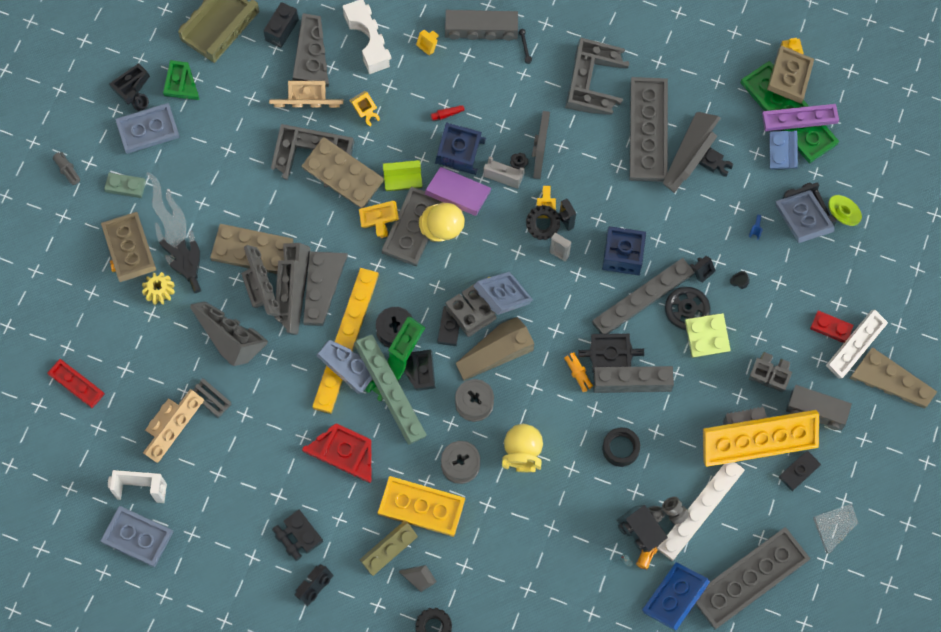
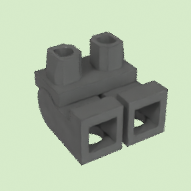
(470, 311)
(771, 376)

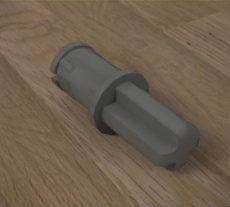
(66, 168)

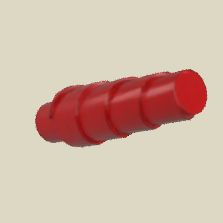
(444, 113)

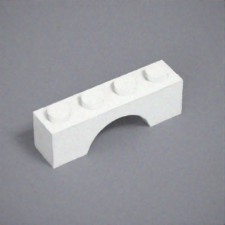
(359, 18)

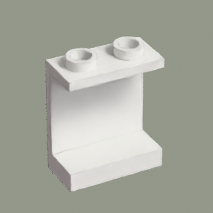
(152, 480)

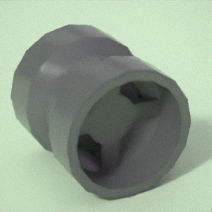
(675, 510)

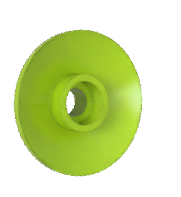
(844, 210)

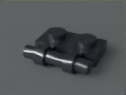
(302, 530)

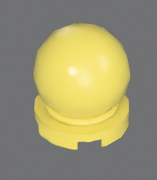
(441, 222)
(523, 447)

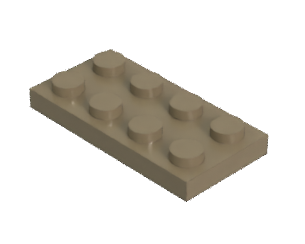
(342, 173)
(231, 242)
(128, 247)

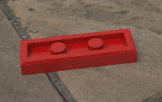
(76, 383)

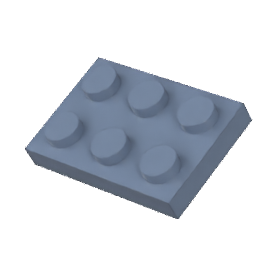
(147, 128)
(804, 216)
(503, 293)
(137, 536)

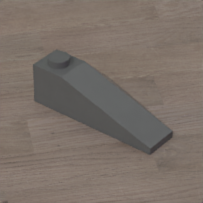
(230, 338)

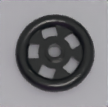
(673, 299)

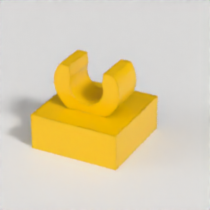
(427, 41)
(793, 44)

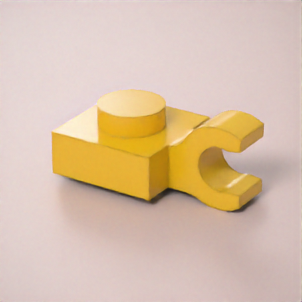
(546, 200)

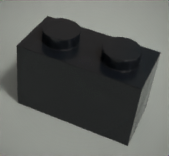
(281, 25)

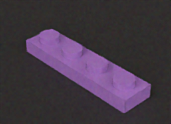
(800, 117)

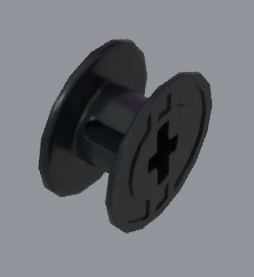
(384, 324)

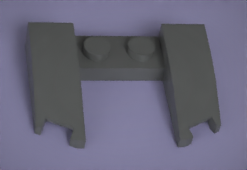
(579, 95)
(293, 137)

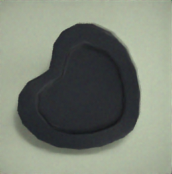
(740, 279)

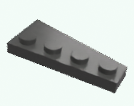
(310, 55)
(322, 281)

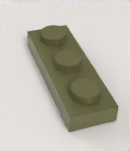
(388, 548)

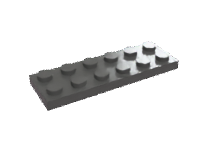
(648, 129)
(751, 578)

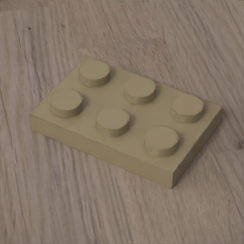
(790, 74)

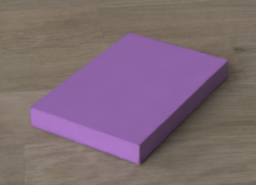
(458, 190)

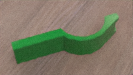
(400, 350)

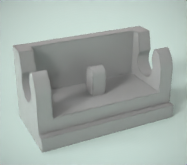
(503, 173)

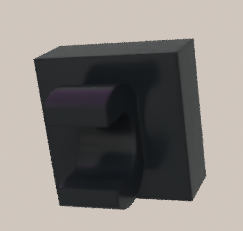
(703, 268)

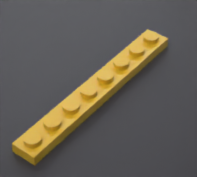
(346, 336)

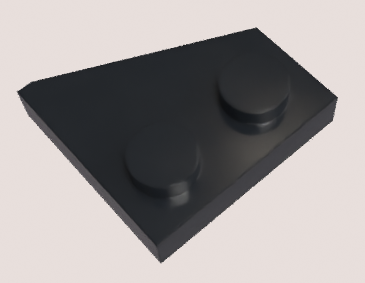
(130, 83)
(421, 370)

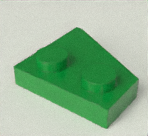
(180, 81)

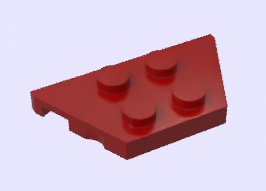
(344, 451)

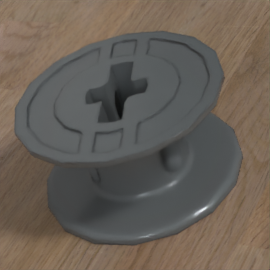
(475, 389)
(456, 472)

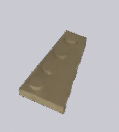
(888, 376)

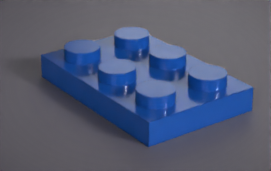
(676, 596)

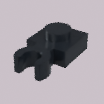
(714, 160)

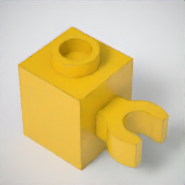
(364, 106)

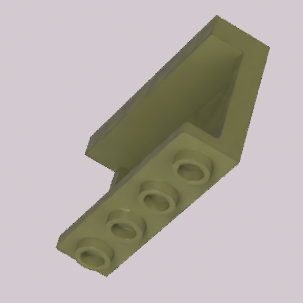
(217, 25)

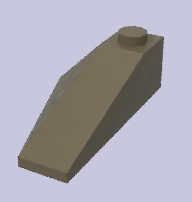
(500, 346)

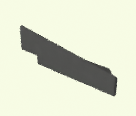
(692, 149)
(291, 285)

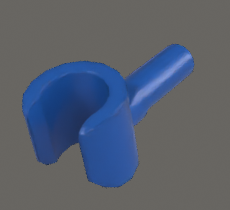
(756, 229)

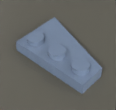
(346, 365)

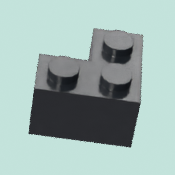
(643, 527)

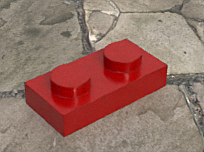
(831, 326)

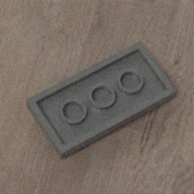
(405, 238)

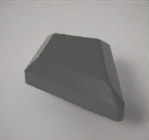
(419, 577)

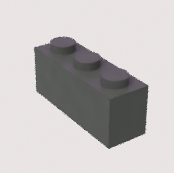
(830, 409)

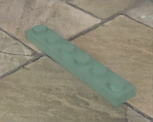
(390, 389)

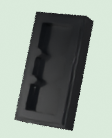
(567, 214)
(448, 329)
(799, 470)

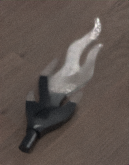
(174, 242)

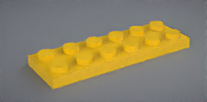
(760, 438)

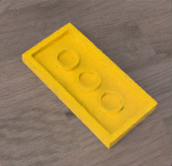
(421, 506)

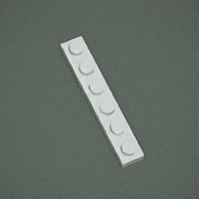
(701, 509)

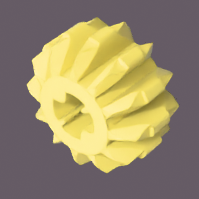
(158, 281)

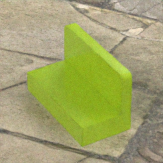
(402, 175)

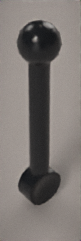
(528, 59)

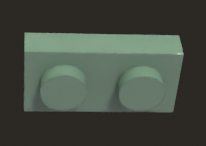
(125, 185)

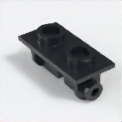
(319, 579)

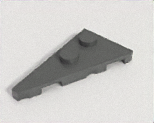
(539, 145)

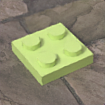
(707, 335)

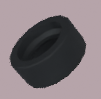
(625, 432)

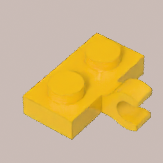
(379, 215)

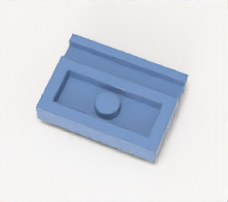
(783, 150)

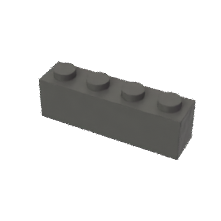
(481, 24)
(633, 379)

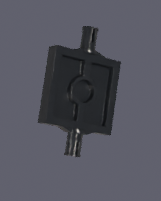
(610, 350)

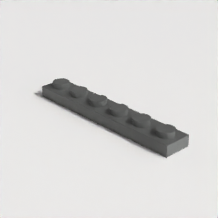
(643, 297)

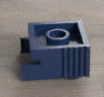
(459, 148)
(624, 250)

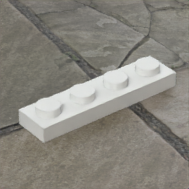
(856, 344)

